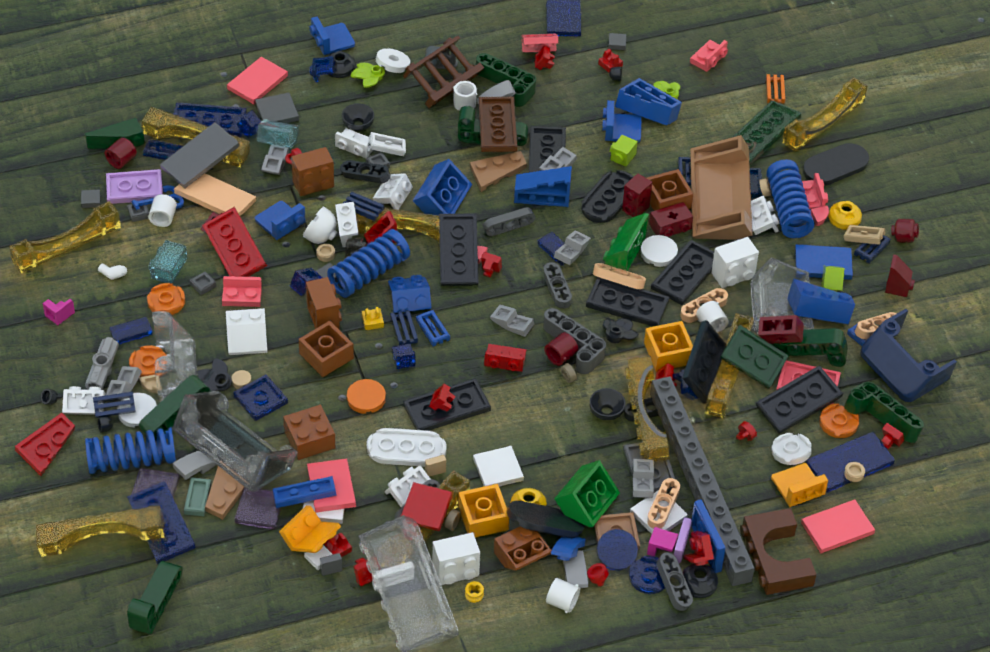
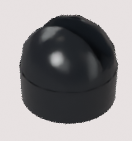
(616, 73)
(45, 396)
(103, 424)

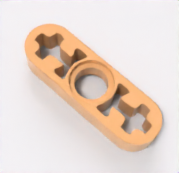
(619, 276)
(710, 296)
(866, 327)
(662, 495)

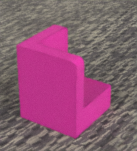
(58, 312)
(663, 540)

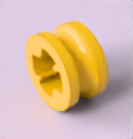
(474, 597)

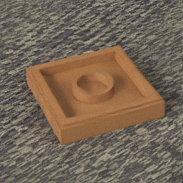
(620, 521)

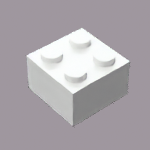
(734, 262)
(456, 558)

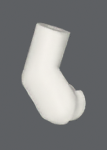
(112, 272)

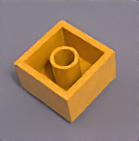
(668, 344)
(483, 510)

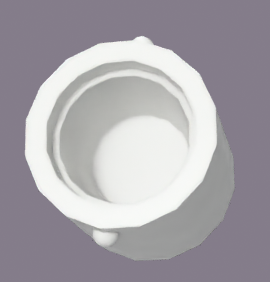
(464, 94)
(162, 210)
(713, 314)
(563, 595)

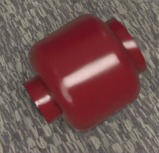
(905, 230)

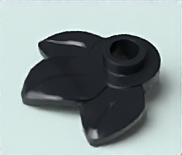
(619, 330)
(214, 376)

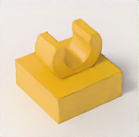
(372, 319)

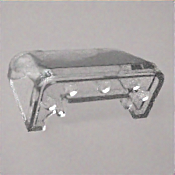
(770, 291)
(180, 352)

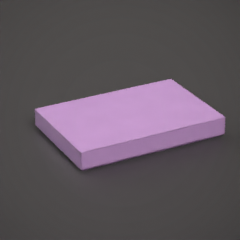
(133, 185)

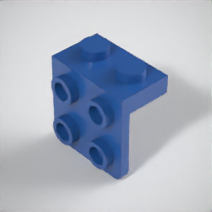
(331, 38)
(620, 124)
(281, 219)
(410, 293)

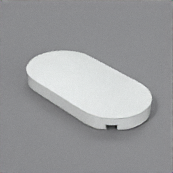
(404, 446)

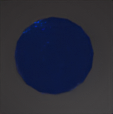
(617, 549)
(645, 575)

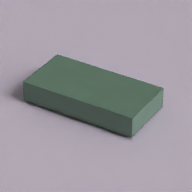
(197, 496)

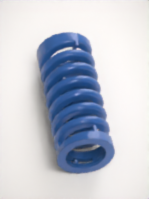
(790, 199)
(345, 276)
(98, 461)

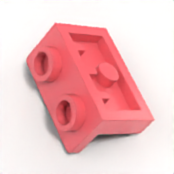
(535, 42)
(709, 55)
(815, 192)
(242, 291)

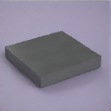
(277, 108)

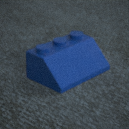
(442, 190)

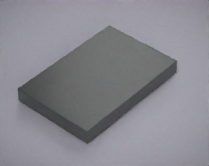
(662, 468)

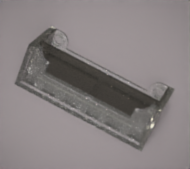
(228, 442)

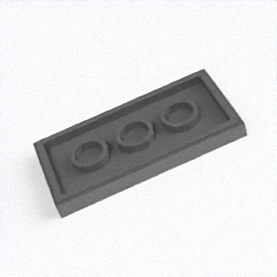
(199, 155)

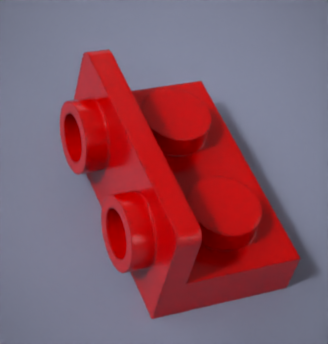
(505, 357)
(702, 548)

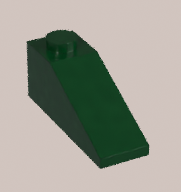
(106, 136)

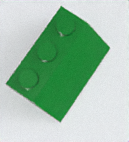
(628, 242)
(587, 494)

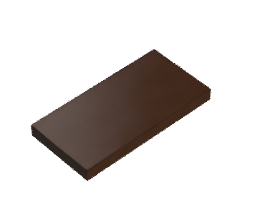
(497, 124)

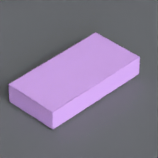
(682, 539)

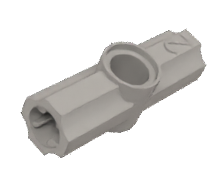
(102, 363)

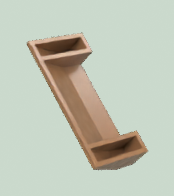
(721, 190)

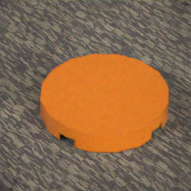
(166, 298)
(145, 359)
(366, 396)
(838, 421)

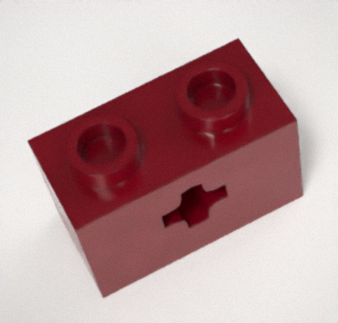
(637, 195)
(671, 220)
(781, 329)

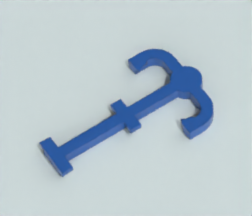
(136, 204)

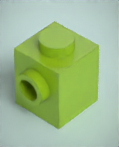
(623, 150)
(833, 278)

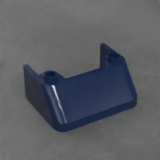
(896, 365)

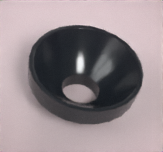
(343, 68)
(358, 112)
(607, 398)
(704, 586)

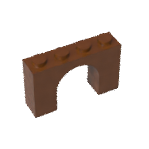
(774, 574)

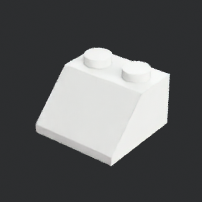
(246, 331)

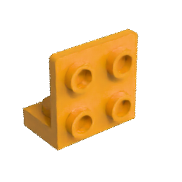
(799, 484)
(307, 532)

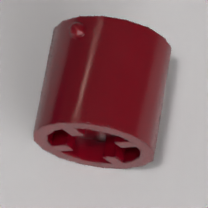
(120, 153)
(561, 348)

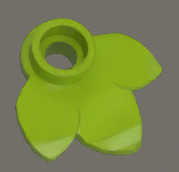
(369, 73)
(671, 89)

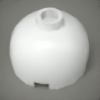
(321, 227)

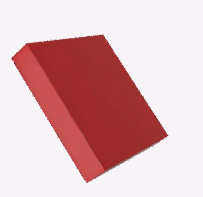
(427, 505)

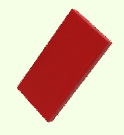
(234, 244)

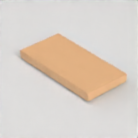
(216, 195)

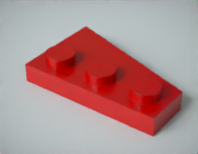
(45, 443)

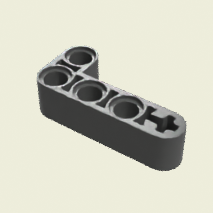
(590, 346)

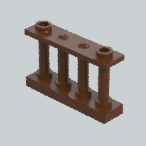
(446, 88)

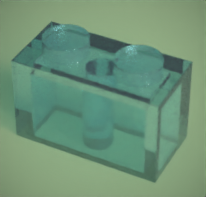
(277, 133)
(168, 261)

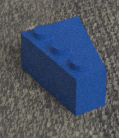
(648, 102)
(544, 187)
(820, 303)

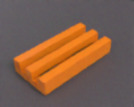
(775, 79)

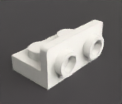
(353, 142)
(394, 191)
(762, 216)
(346, 221)
(81, 401)
(400, 488)

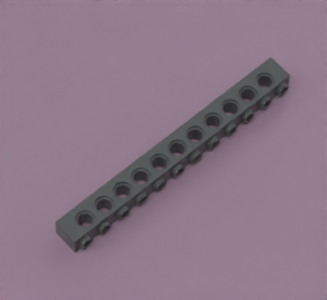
(701, 478)

